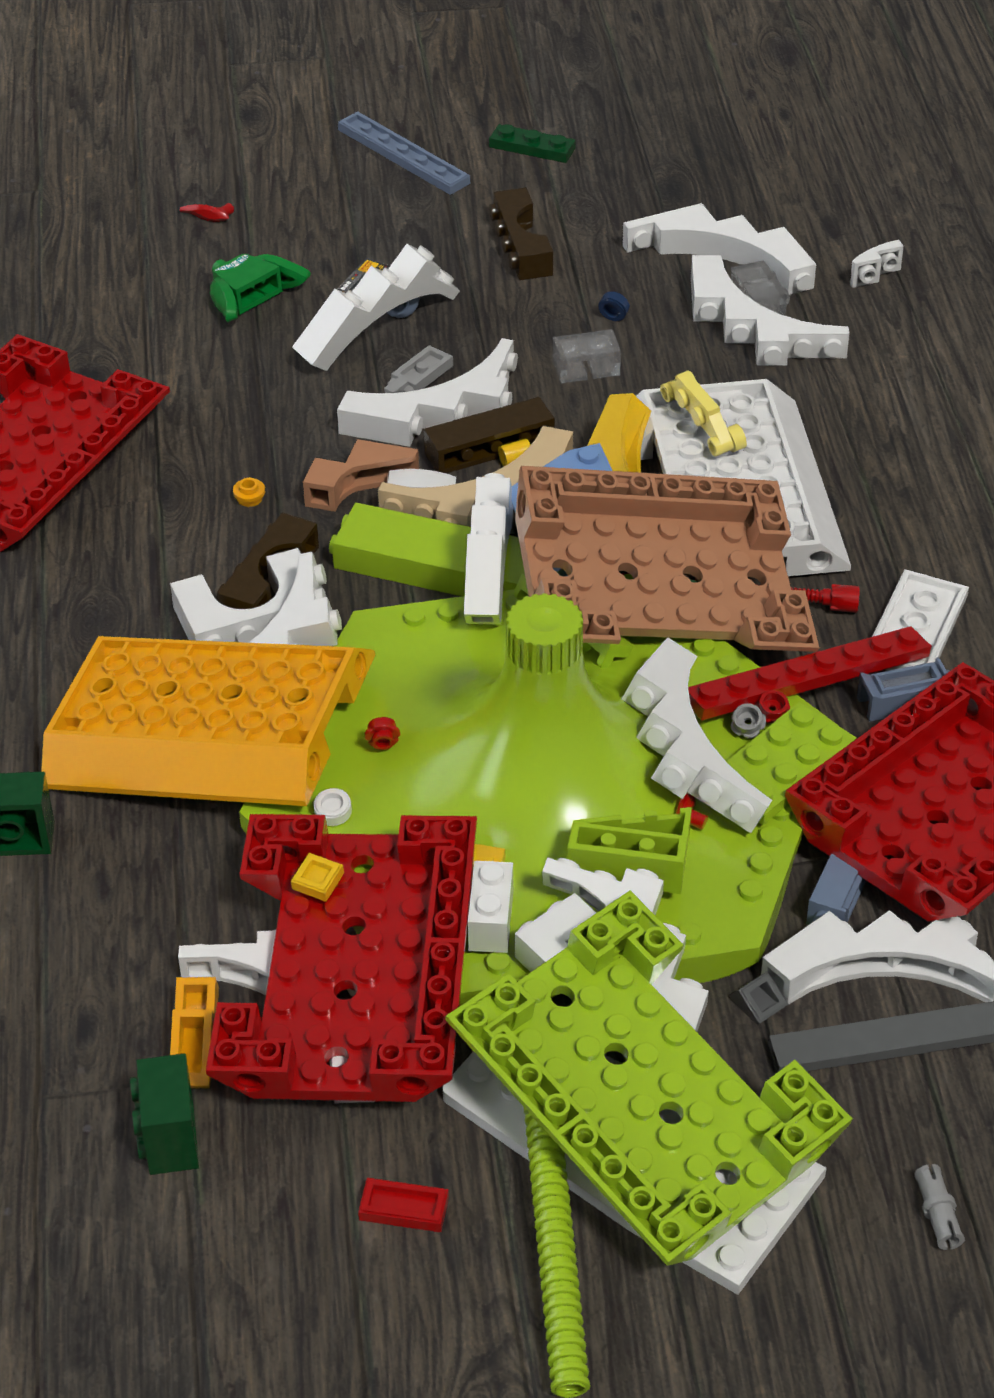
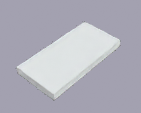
(928, 607)

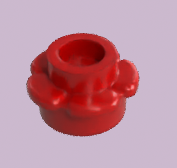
(774, 700)
(382, 733)

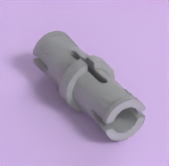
(939, 1207)

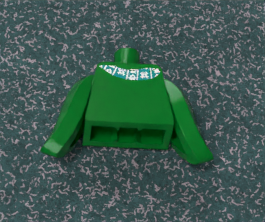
(251, 281)

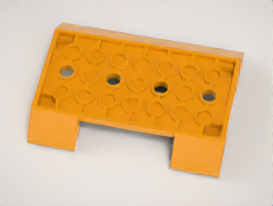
(134, 737)

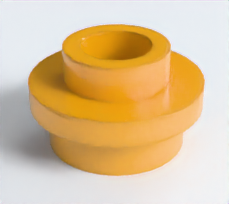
(249, 492)

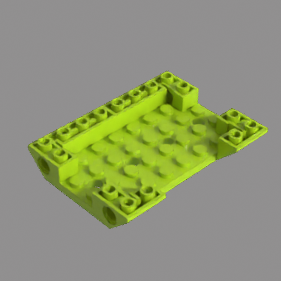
(609, 1112)

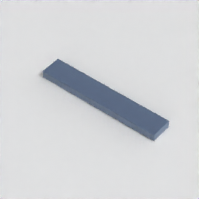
(404, 153)

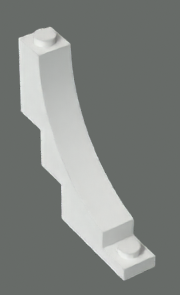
(698, 233)

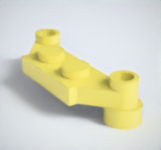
(704, 413)

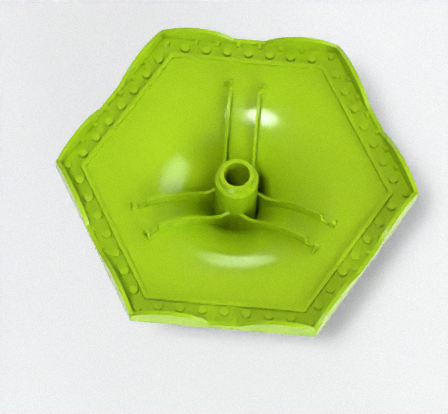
(528, 741)

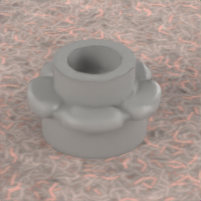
(750, 712)

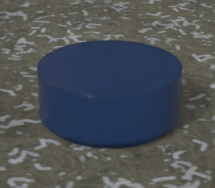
(613, 306)

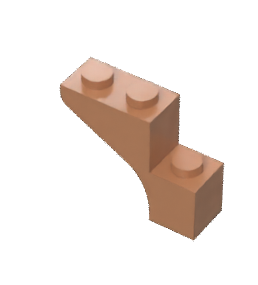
(366, 468)

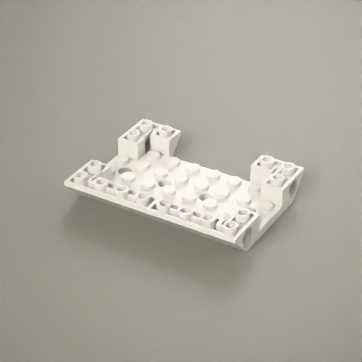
(774, 452)

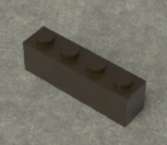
(478, 436)

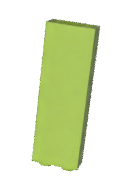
(411, 550)

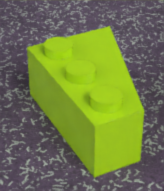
(634, 844)

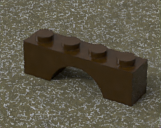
(528, 252)
(248, 584)

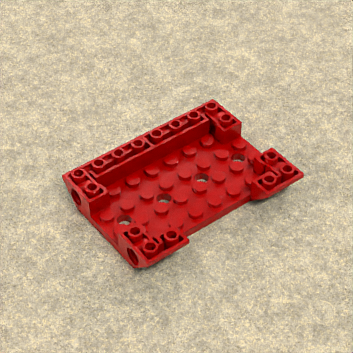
(57, 428)
(897, 779)
(399, 965)

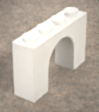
(209, 620)

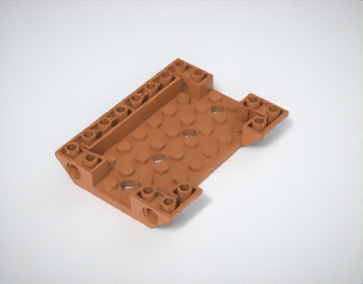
(657, 533)

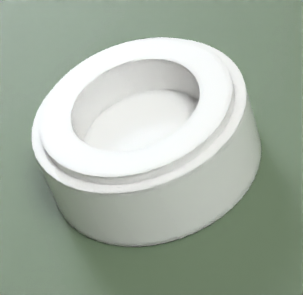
(334, 805)

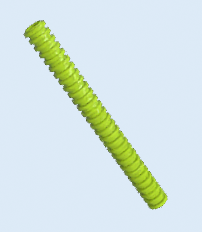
(557, 1263)

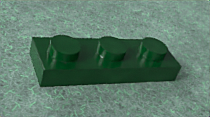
(532, 143)

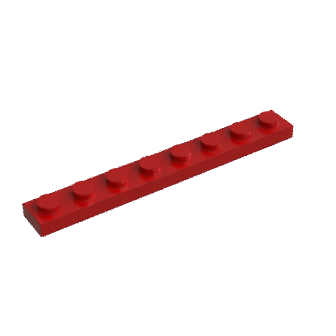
(808, 671)

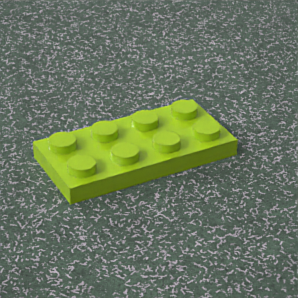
(788, 753)

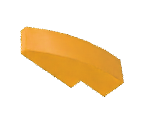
(193, 1024)

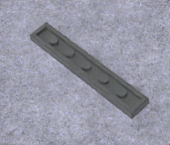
(885, 1037)

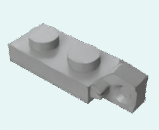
(419, 371)

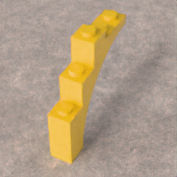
(622, 431)

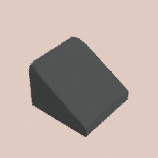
(759, 998)

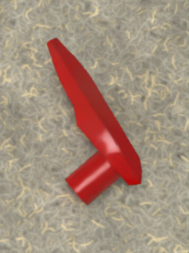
(208, 212)
(697, 819)

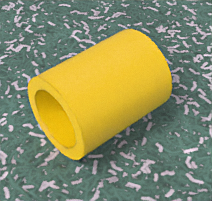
(512, 451)

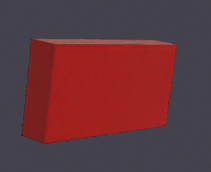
(403, 1204)

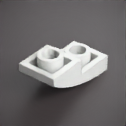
(876, 261)
(419, 478)

